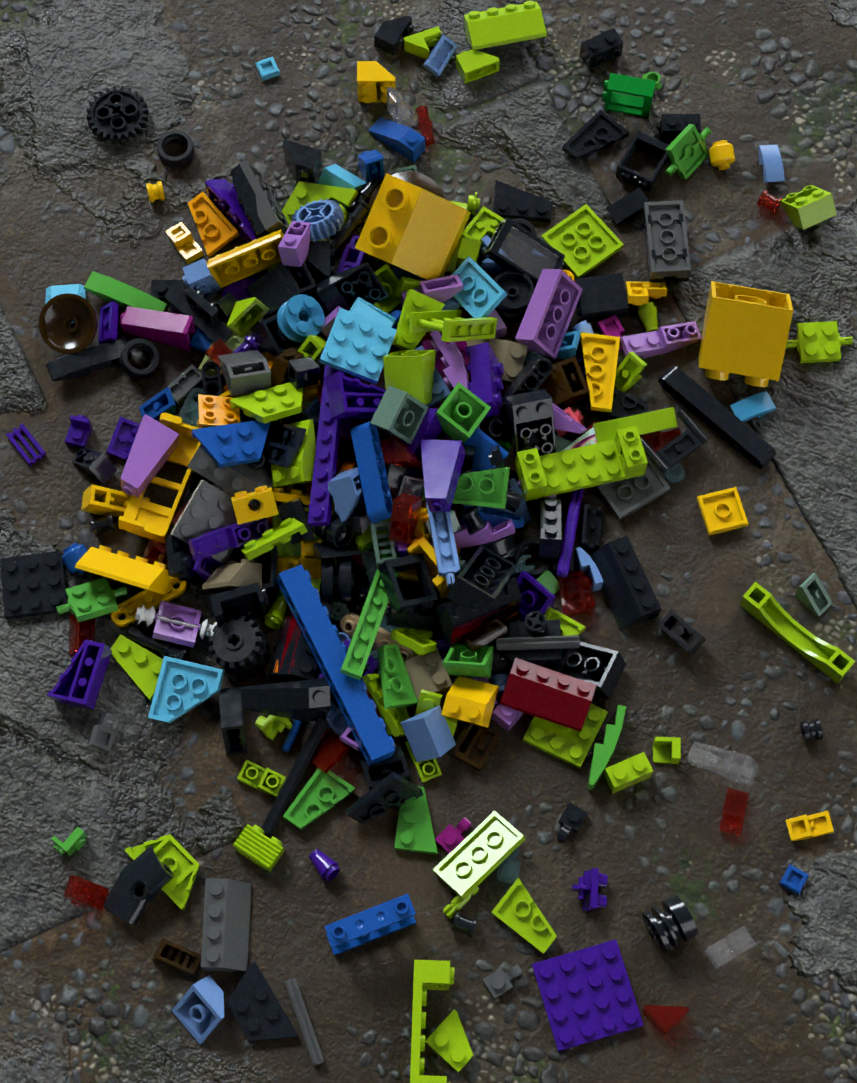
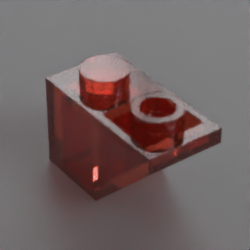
(404, 517)

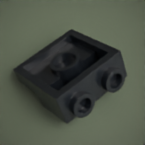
(181, 561)

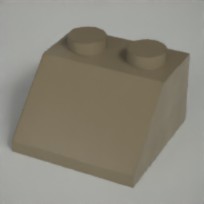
(234, 575)

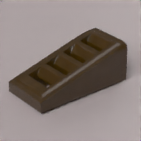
(174, 964)

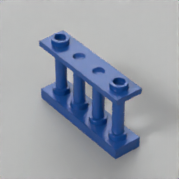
(370, 924)

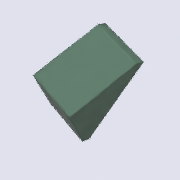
(814, 595)

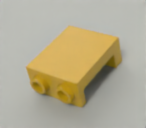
(422, 546)

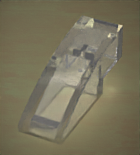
(400, 108)

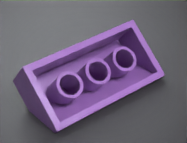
(549, 313)

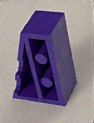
(485, 376)
(352, 398)
(83, 677)

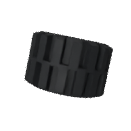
(239, 646)

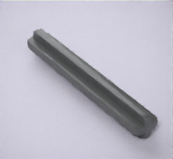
(542, 642)
(304, 1022)

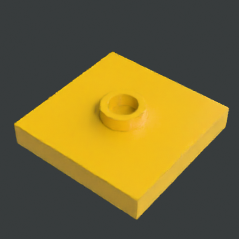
(722, 511)

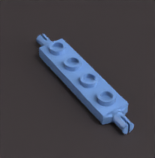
(444, 545)

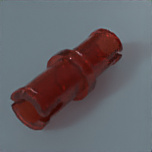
(425, 125)

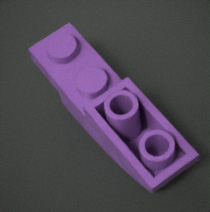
(661, 341)
(452, 358)

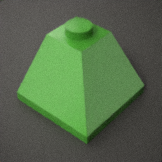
(461, 413)

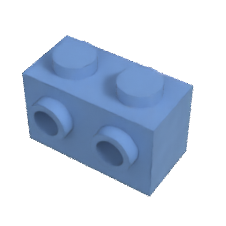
(200, 278)

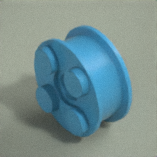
(310, 313)

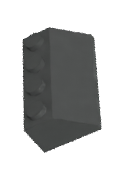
(230, 478)
(226, 925)

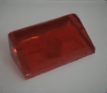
(79, 632)

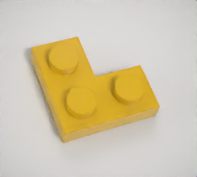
(639, 292)

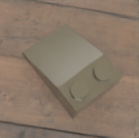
(508, 353)
(428, 674)

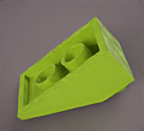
(302, 466)

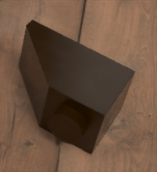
(280, 366)

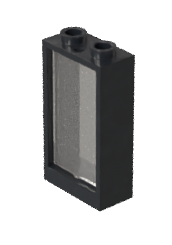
(522, 251)

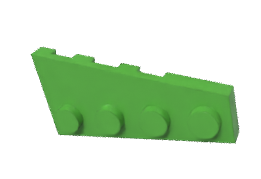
(482, 488)

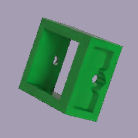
(626, 103)

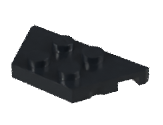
(259, 1009)

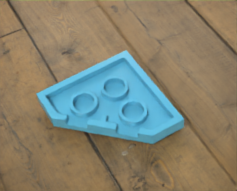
(183, 687)

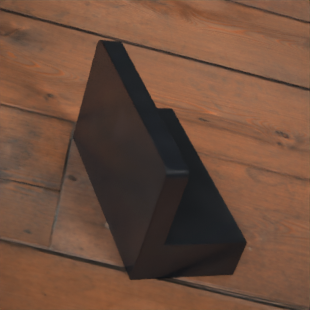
(296, 510)

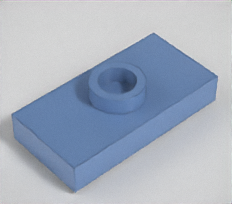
(440, 56)

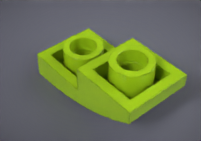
(426, 769)
(261, 778)

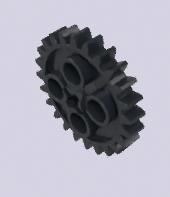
(117, 114)

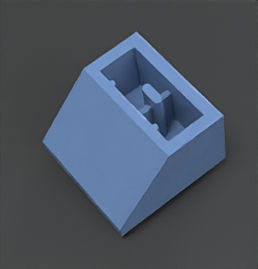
(346, 493)

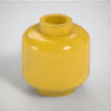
(722, 154)

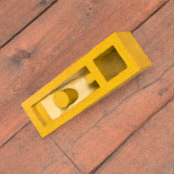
(105, 500)

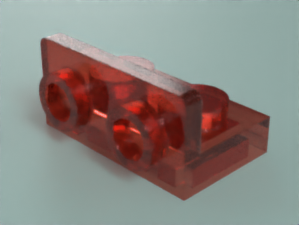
(576, 594)

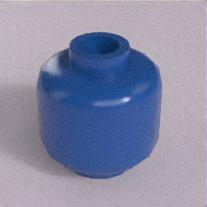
(72, 555)

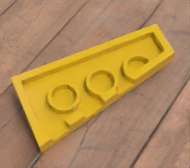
(600, 365)

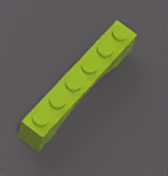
(820, 653)

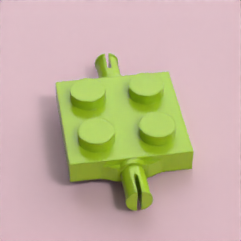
(818, 342)

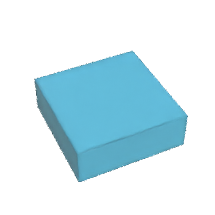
(267, 68)

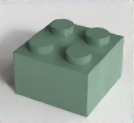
(399, 414)

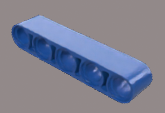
(372, 472)

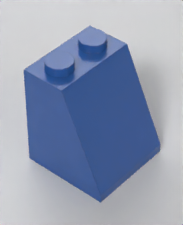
(483, 447)

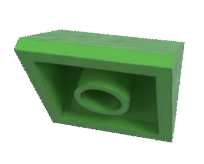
(463, 662)

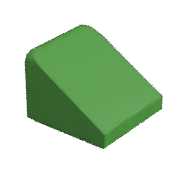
(549, 582)

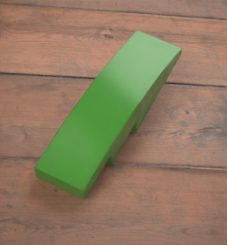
(121, 293)
(603, 752)

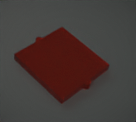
(328, 752)

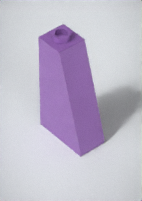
(148, 454)

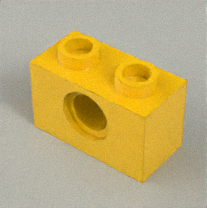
(246, 514)

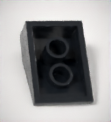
(593, 665)

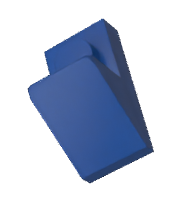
(159, 404)

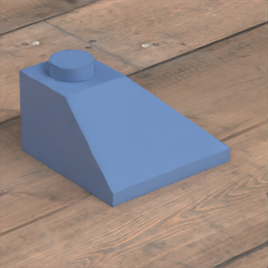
(201, 1008)

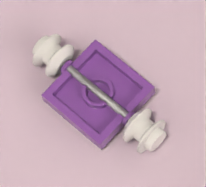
(175, 623)

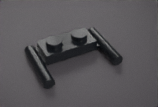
(679, 447)

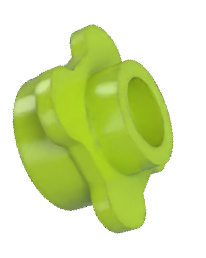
(473, 203)

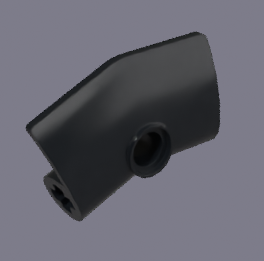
(126, 895)

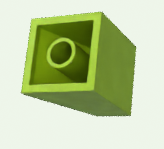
(411, 372)

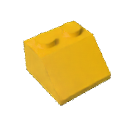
(470, 701)

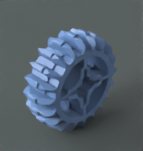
(325, 218)

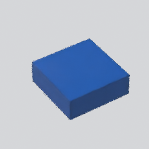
(794, 879)

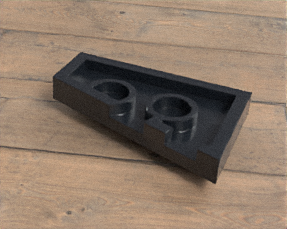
(594, 136)
(622, 406)
(389, 792)

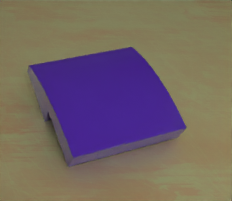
(122, 439)

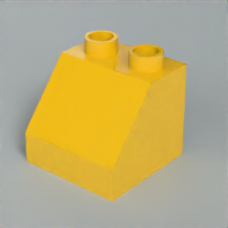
(412, 229)
(745, 333)

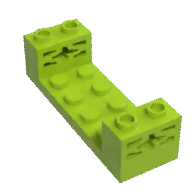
(581, 466)
(427, 976)

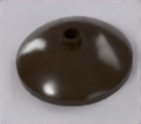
(56, 320)

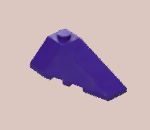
(224, 198)

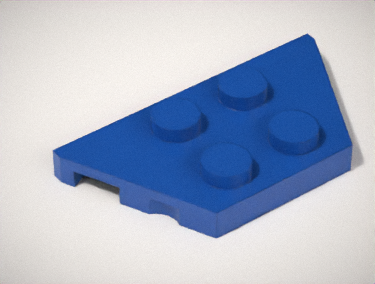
(233, 442)

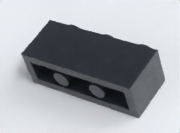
(550, 528)

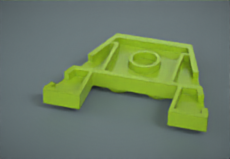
(307, 192)

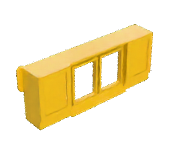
(153, 519)

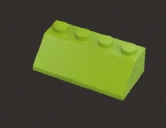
(504, 25)

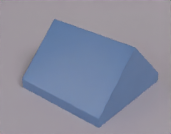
(428, 734)

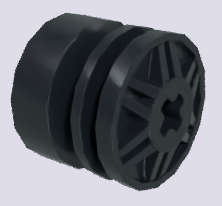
(672, 922)

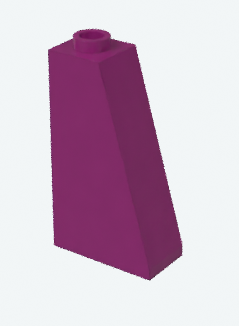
(159, 326)

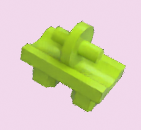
(272, 725)

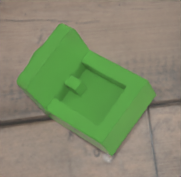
(73, 842)

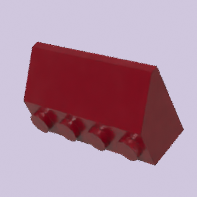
(548, 694)

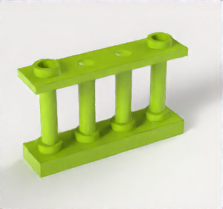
(452, 325)

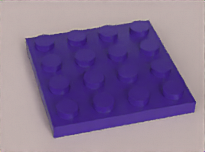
(587, 995)

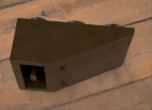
(566, 384)

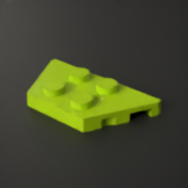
(271, 403)
(178, 860)

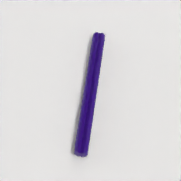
(569, 534)

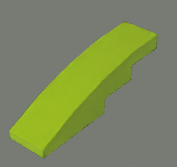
(645, 423)

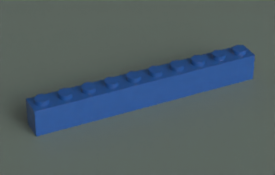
(329, 654)

